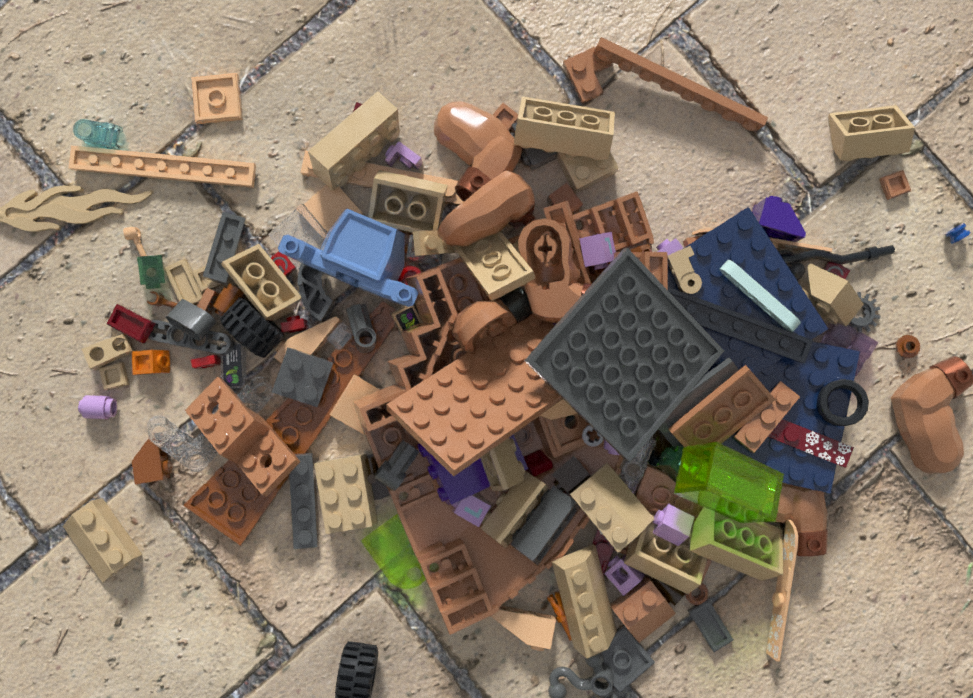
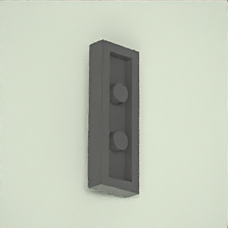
(223, 247)

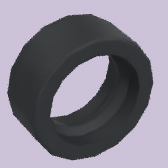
(856, 389)

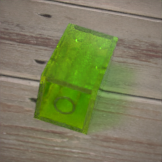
(729, 483)

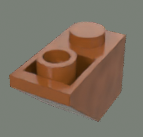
(151, 464)

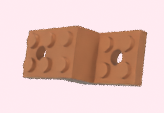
(242, 436)

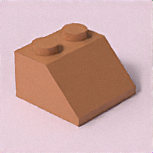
(642, 609)

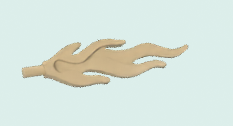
(23, 213)

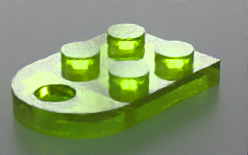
(393, 553)

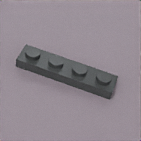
(303, 503)

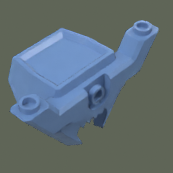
(359, 254)

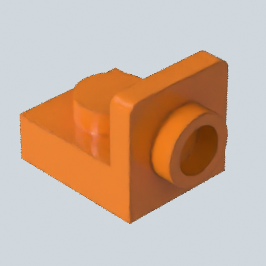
(150, 362)

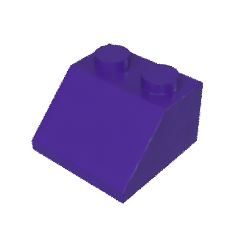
(778, 219)

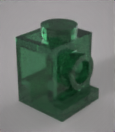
(147, 262)

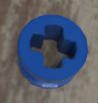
(957, 233)

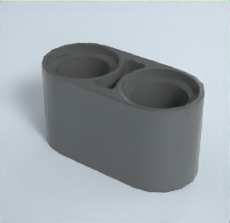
(191, 319)

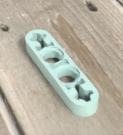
(760, 296)

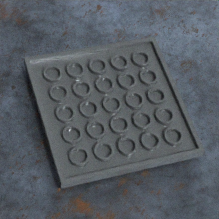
(625, 355)

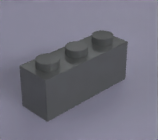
(545, 525)

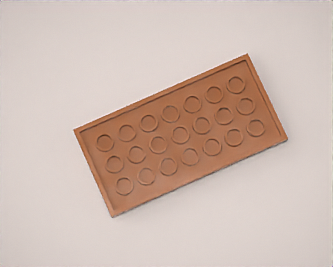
(478, 398)

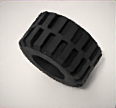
(251, 328)
(356, 670)

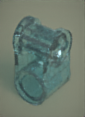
(102, 134)

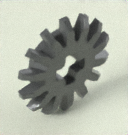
(869, 312)

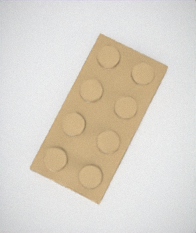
(495, 265)

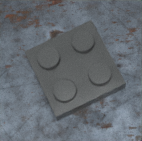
(302, 377)

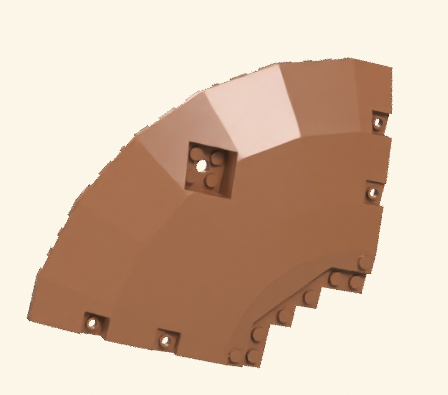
(472, 567)

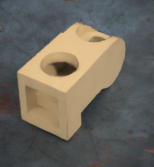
(682, 271)
(107, 351)

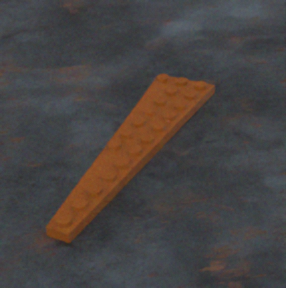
(229, 497)

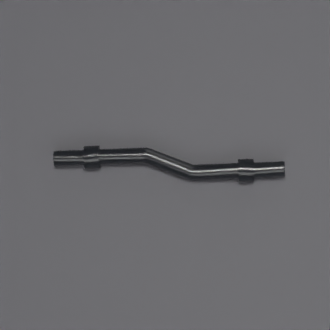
(868, 254)

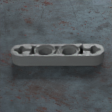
(189, 342)

